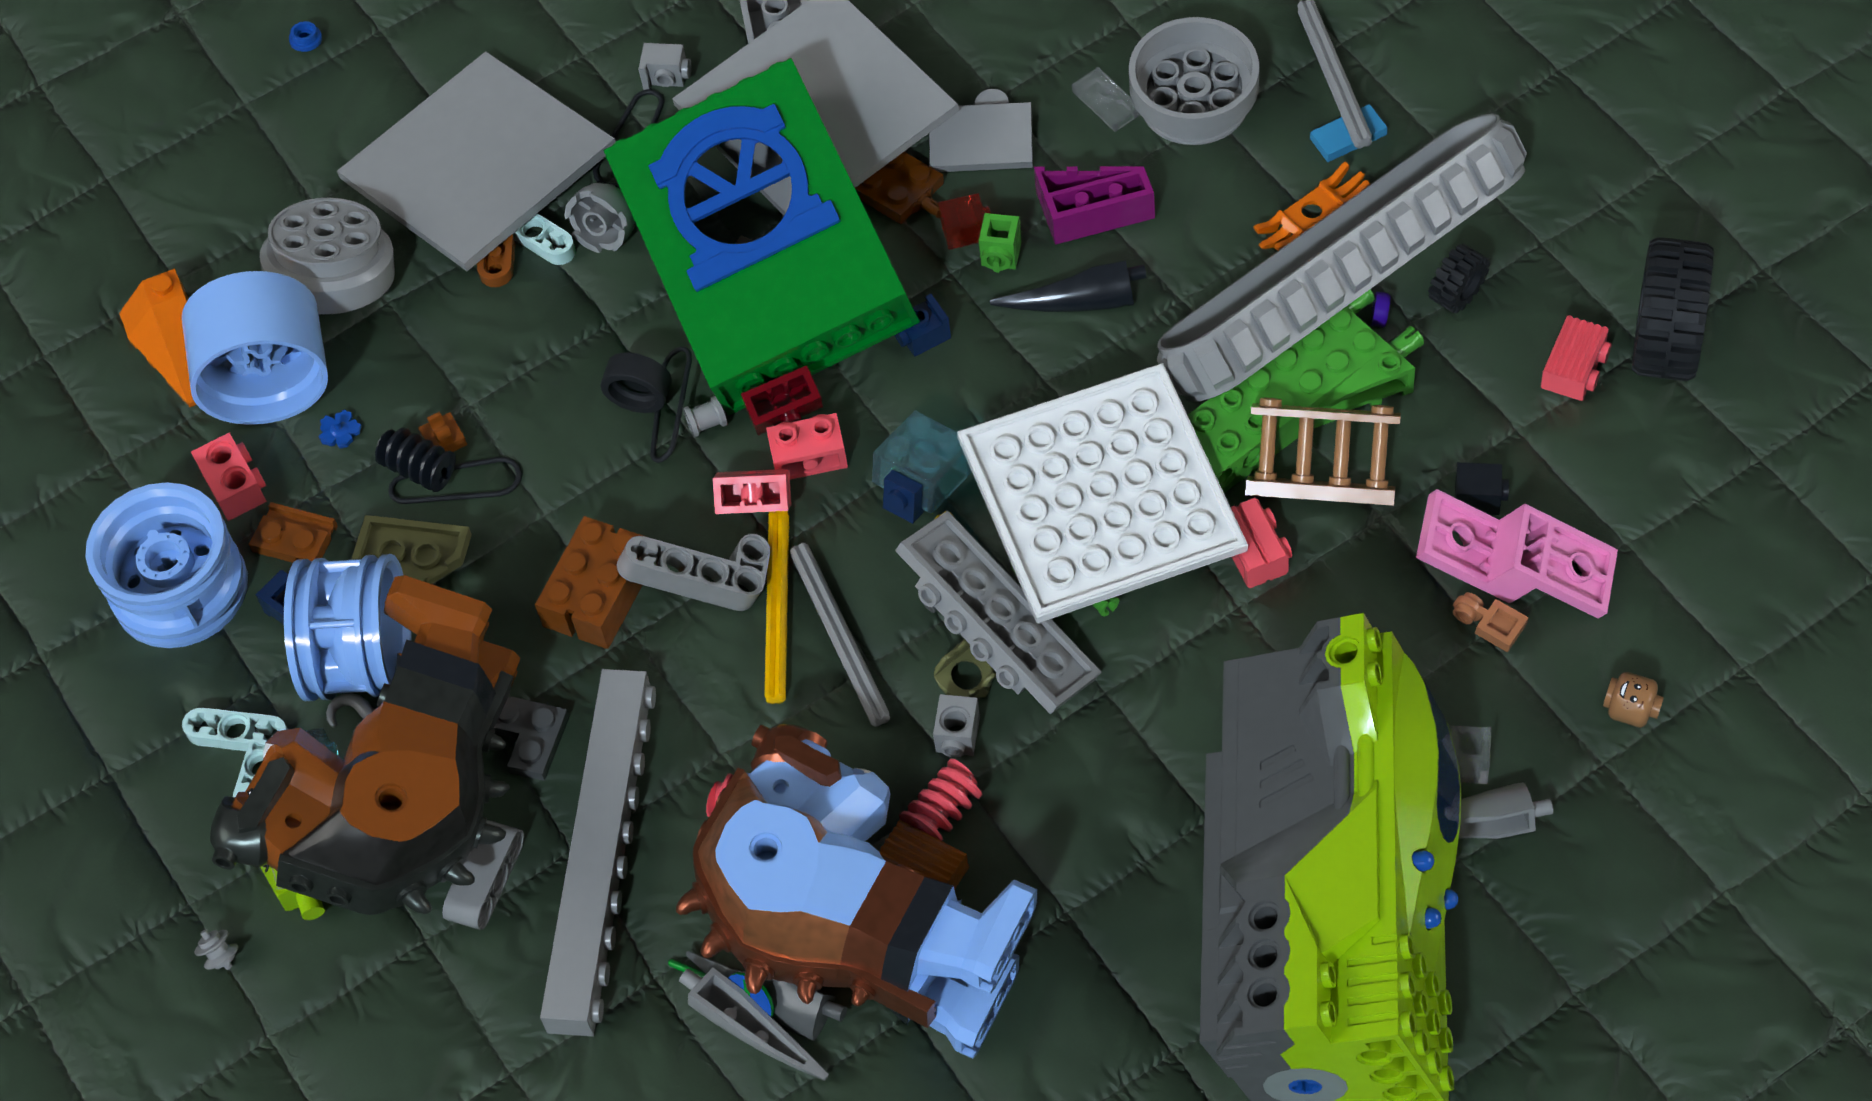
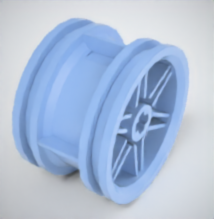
(167, 565)

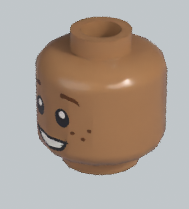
(1633, 699)

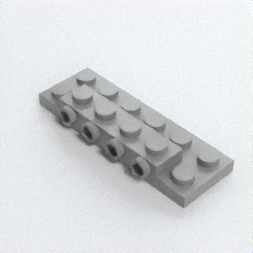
(994, 614)

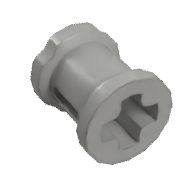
(705, 416)

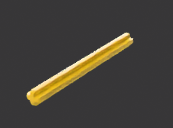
(777, 608)

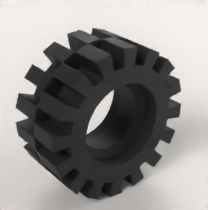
(1459, 278)

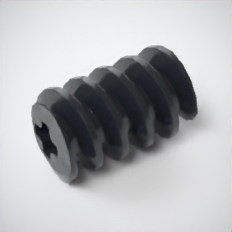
(415, 458)

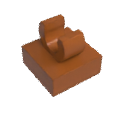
(443, 432)

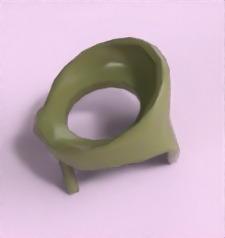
(959, 654)

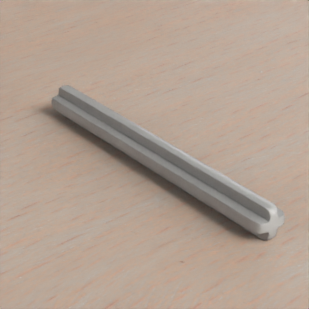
(1334, 74)
(840, 635)

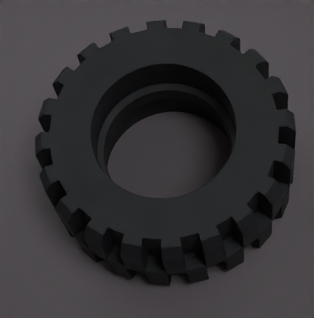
(1672, 308)

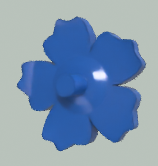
(339, 430)

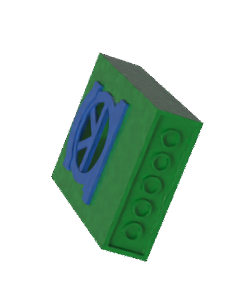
(802, 291)

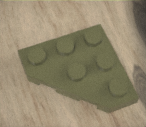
(422, 548)

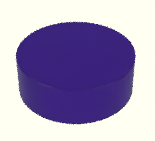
(1380, 310)

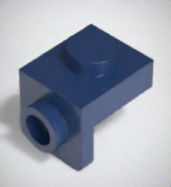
(902, 496)

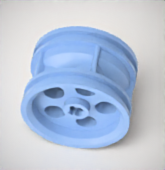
(339, 627)

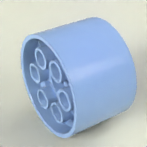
(254, 348)

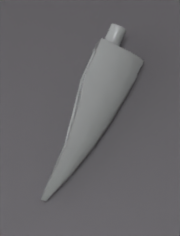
(1501, 812)
(742, 1017)

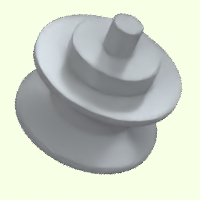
(216, 949)

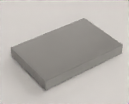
(984, 138)

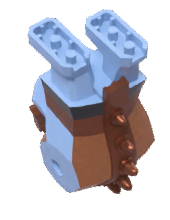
(820, 907)

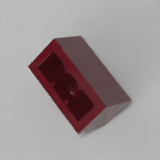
(782, 400)

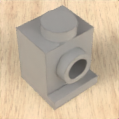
(663, 65)

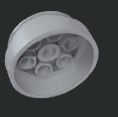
(1194, 79)
(333, 251)

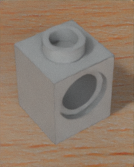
(956, 712)

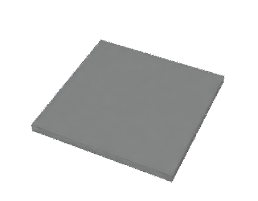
(858, 79)
(476, 160)

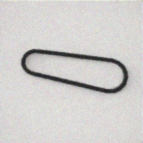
(622, 120)
(679, 409)
(461, 496)

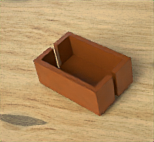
(589, 585)

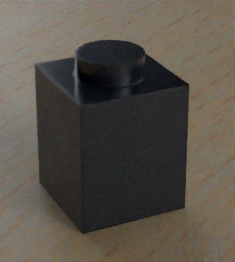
(1481, 486)

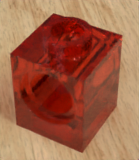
(962, 220)

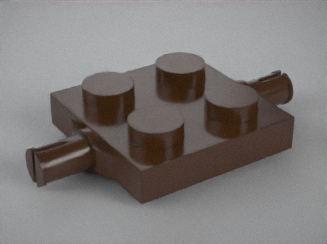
(902, 188)

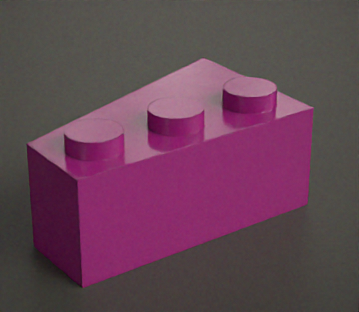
(1093, 201)

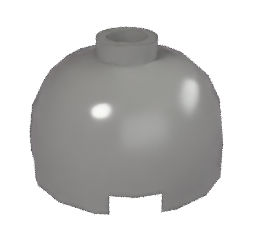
(600, 217)

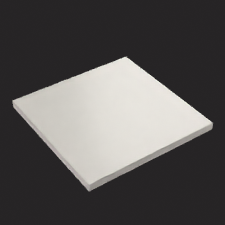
(1101, 492)

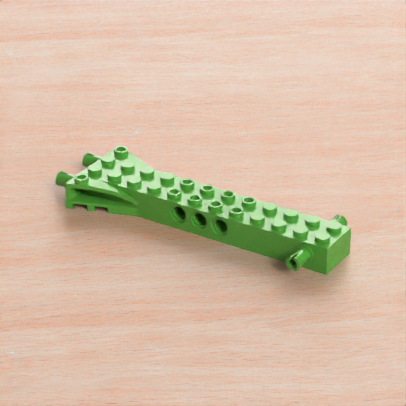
(1331, 367)

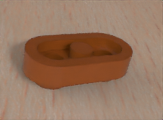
(500, 261)

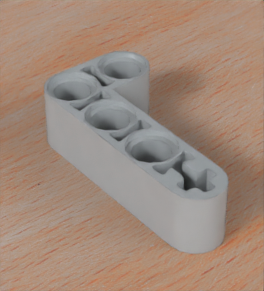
(693, 565)

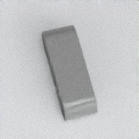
(491, 868)

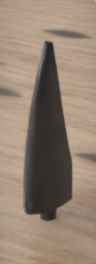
(1089, 290)

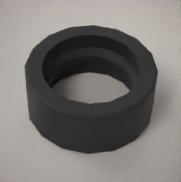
(636, 382)

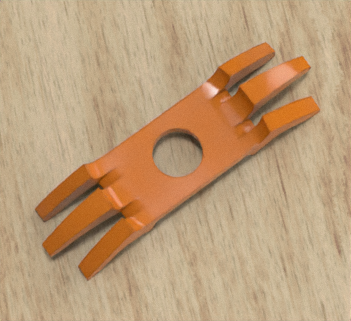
(1323, 196)

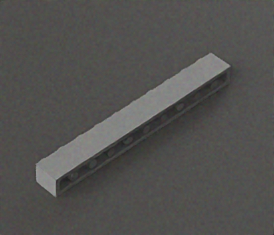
(597, 854)

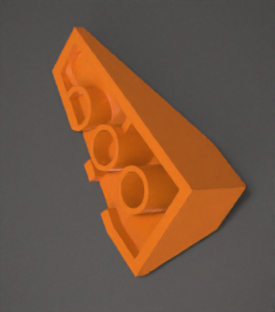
(155, 328)

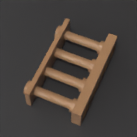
(1302, 483)

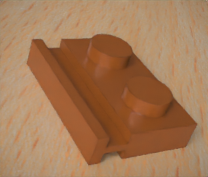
(292, 534)

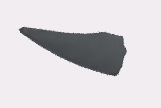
(788, 1007)

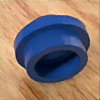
(305, 36)

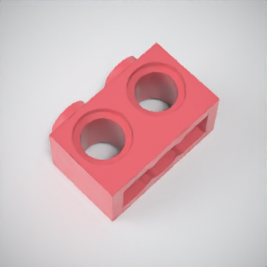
(225, 470)

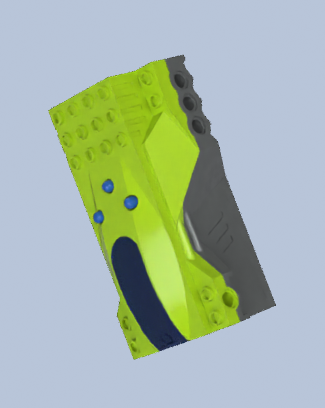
(1330, 874)

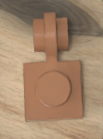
(1497, 625)

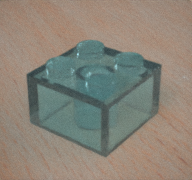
(925, 454)

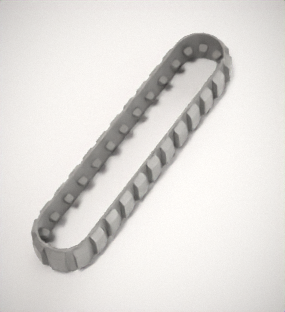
(1341, 257)

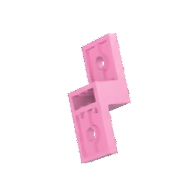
(1517, 553)

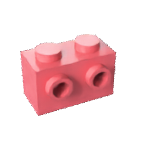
(808, 446)

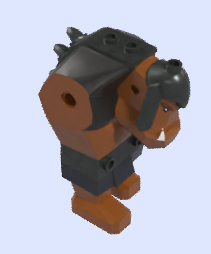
(411, 783)

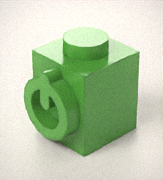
(1000, 241)

